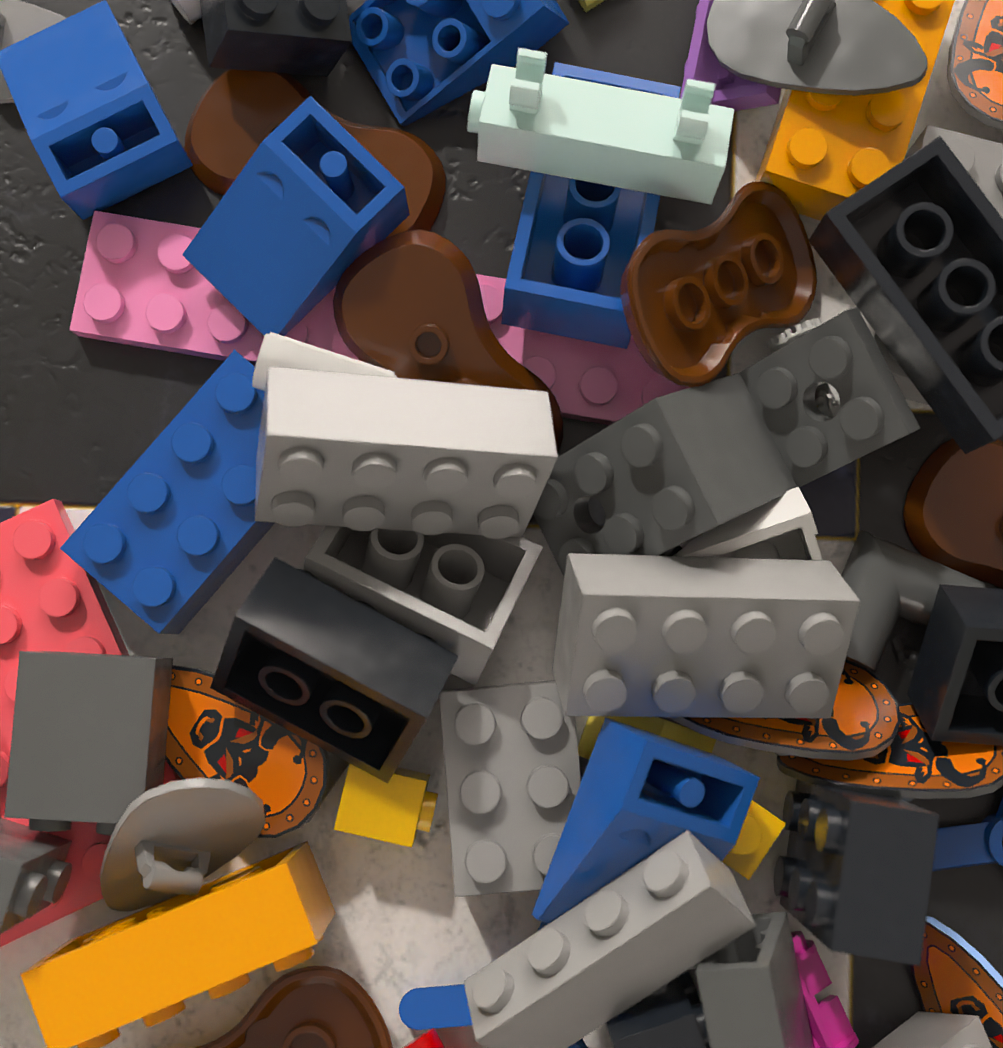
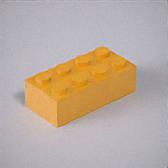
(840, 143)
(179, 949)

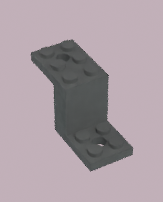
(724, 446)

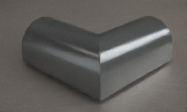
(891, 585)

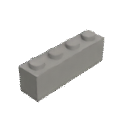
(609, 950)

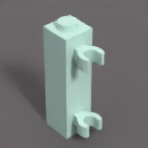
(602, 131)

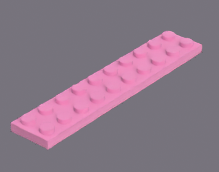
(149, 296)

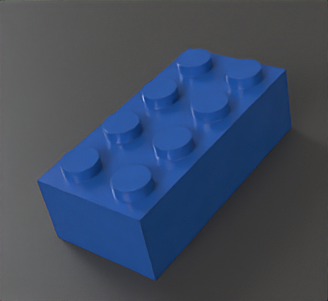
(577, 244)
(183, 507)

